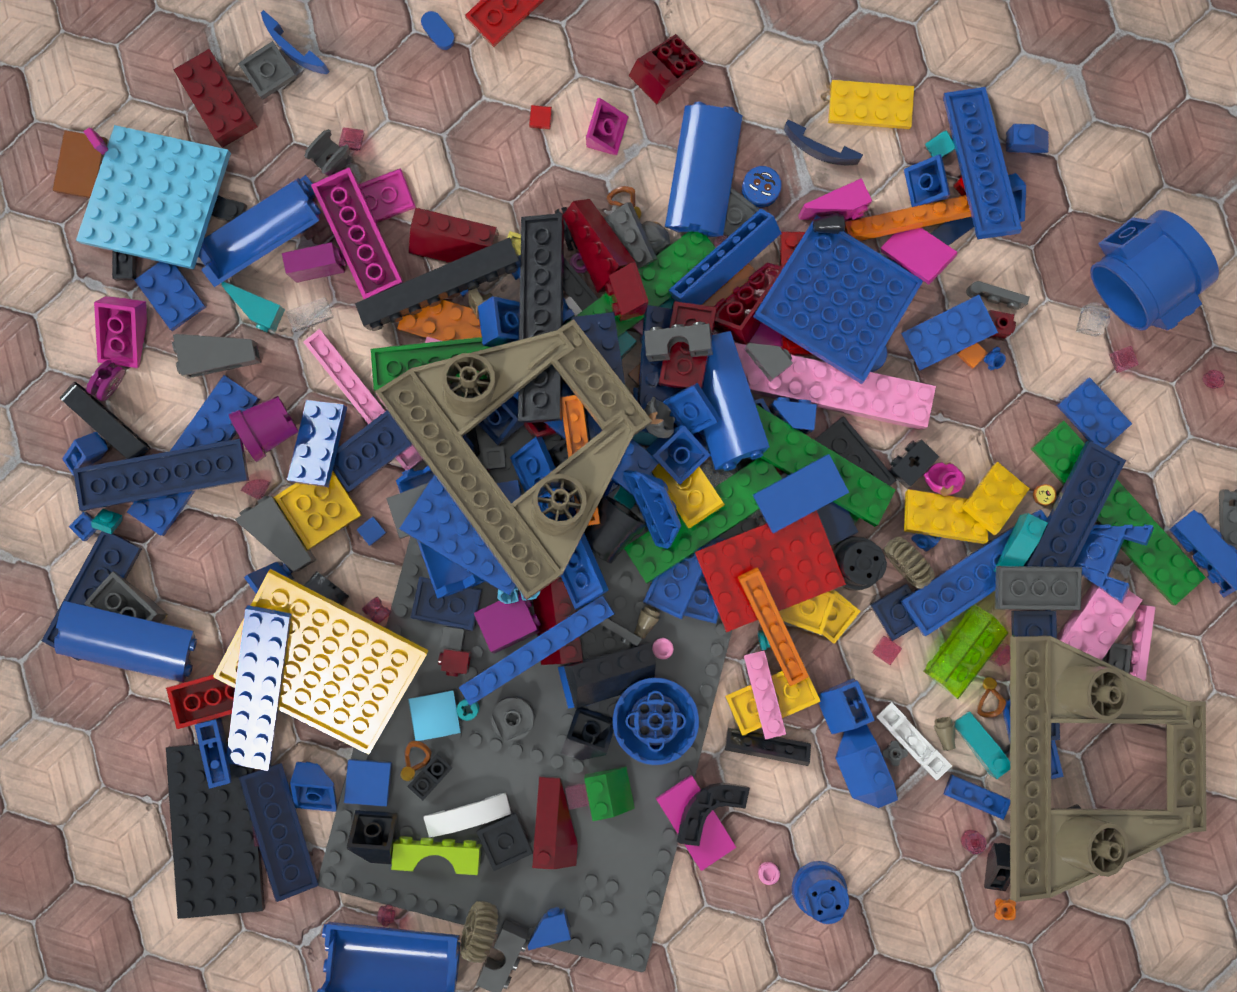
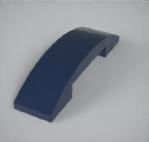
(821, 152)

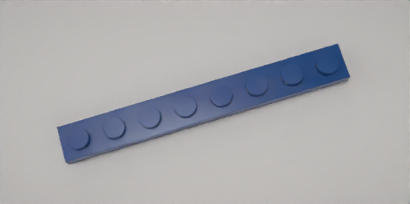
(536, 650)

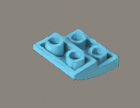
(434, 715)

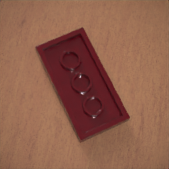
(682, 368)

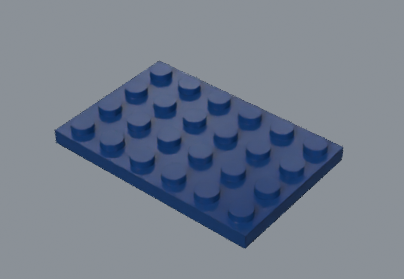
(445, 529)

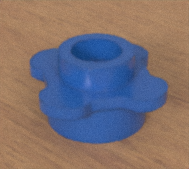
(995, 359)

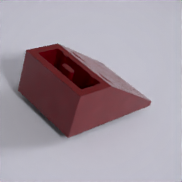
(665, 68)

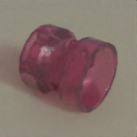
(376, 610)

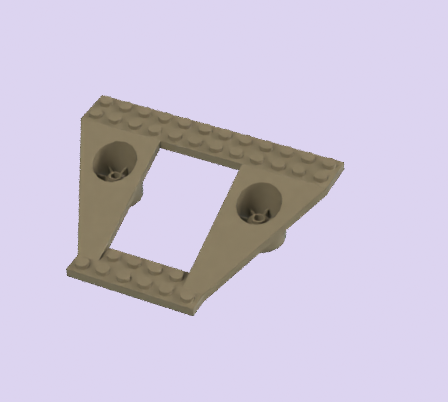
(435, 420)
(1070, 846)

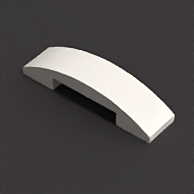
(913, 741)
(467, 816)

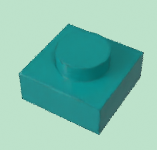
(106, 521)

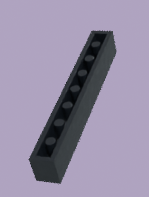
(438, 285)

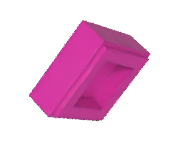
(96, 140)

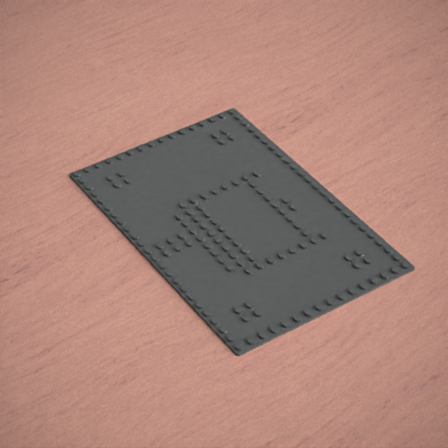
(621, 860)

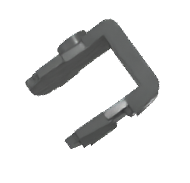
(322, 148)

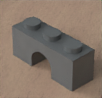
(660, 340)
(496, 973)

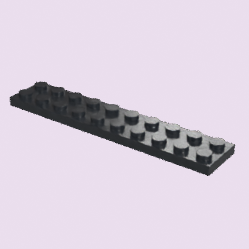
(541, 309)

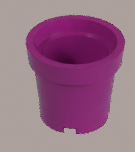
(263, 426)

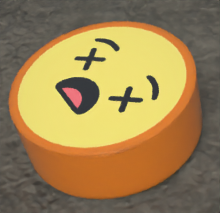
(1044, 494)

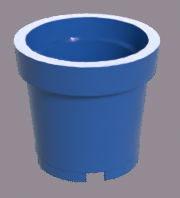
(827, 905)

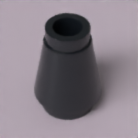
(829, 224)

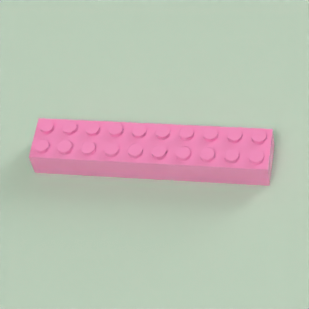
(877, 398)

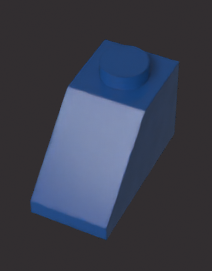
(1027, 139)
(85, 451)
(551, 929)

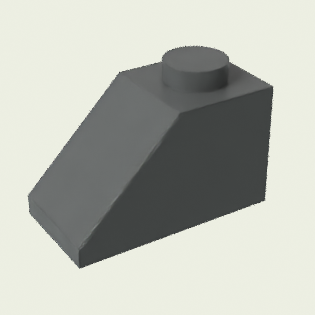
(769, 359)

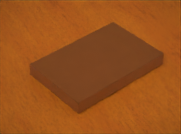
(77, 165)

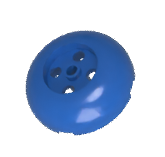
(655, 746)

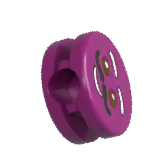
(105, 380)

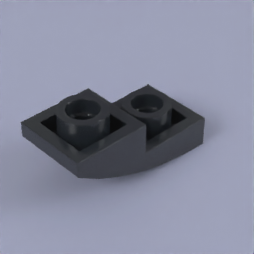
(429, 777)

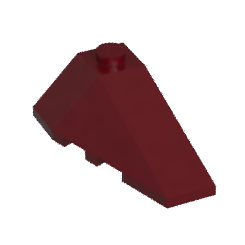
(738, 309)
(554, 834)

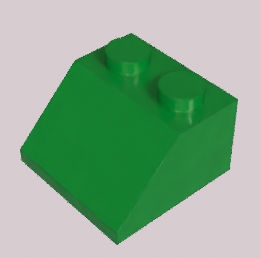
(609, 793)

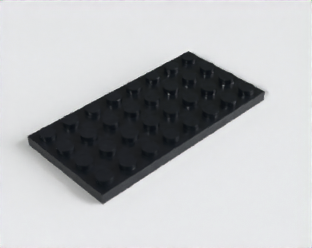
(211, 840)

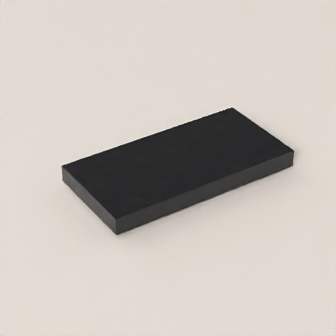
(849, 444)

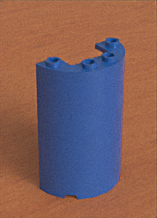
(389, 959)

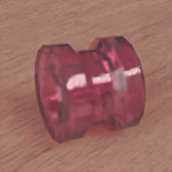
(969, 838)

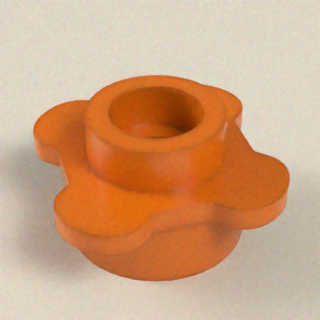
(1000, 914)

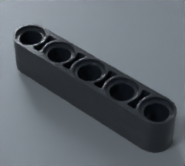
(104, 422)

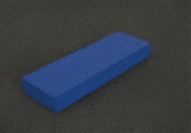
(977, 796)

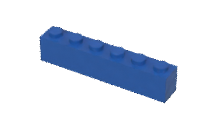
(726, 259)

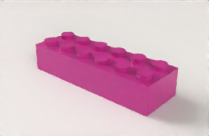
(357, 233)

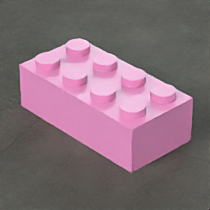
(1098, 621)

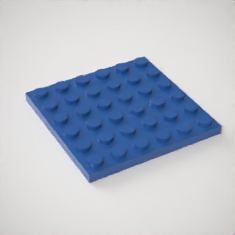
(839, 300)

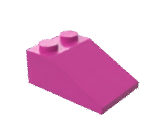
(848, 200)
(120, 330)

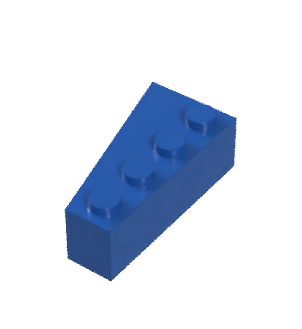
(1209, 550)

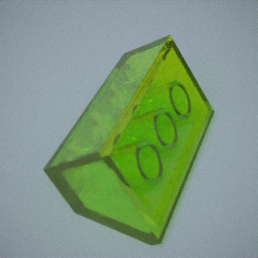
(966, 651)

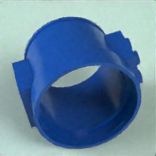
(1154, 271)

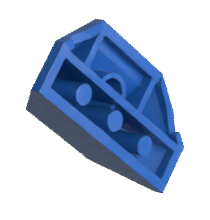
(655, 506)
(865, 768)

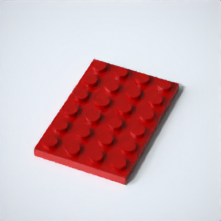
(792, 561)

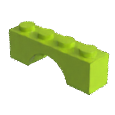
(463, 856)

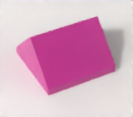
(606, 128)

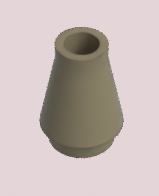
(647, 619)
(946, 732)

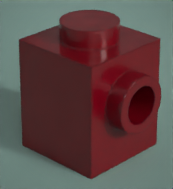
(1003, 322)
(455, 661)

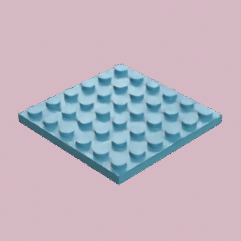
(154, 197)

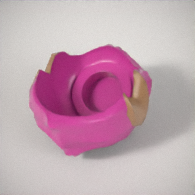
(944, 478)

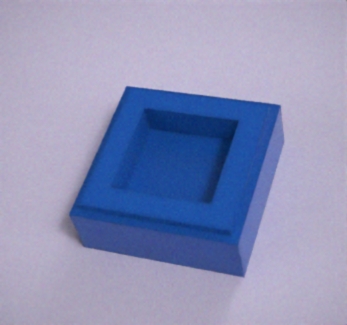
(82, 526)
(371, 531)

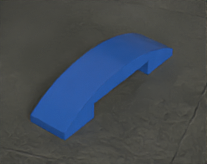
(309, 61)

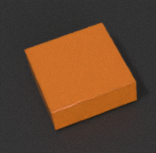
(972, 355)

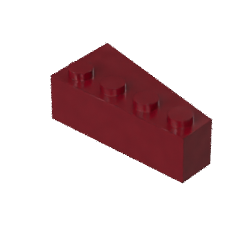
(596, 242)

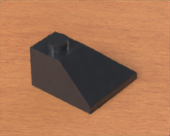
(588, 735)
(373, 835)

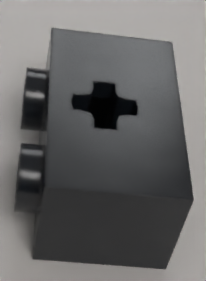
(924, 458)

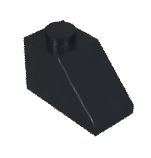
(998, 867)

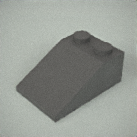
(123, 598)

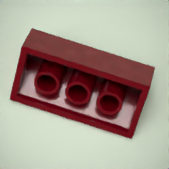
(447, 237)
(551, 608)

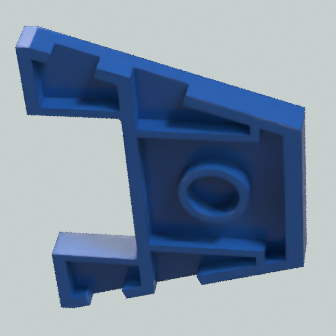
(1101, 552)

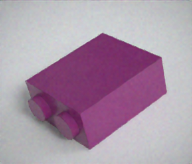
(314, 262)
(507, 623)

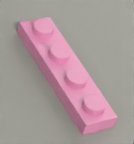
(1141, 641)
(764, 695)

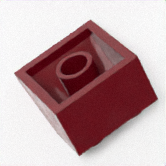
(627, 292)

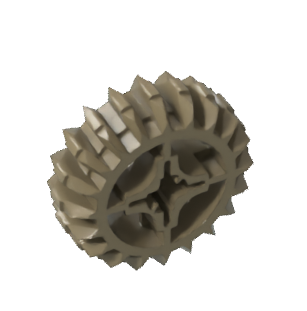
(909, 562)
(479, 932)

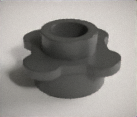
(895, 759)

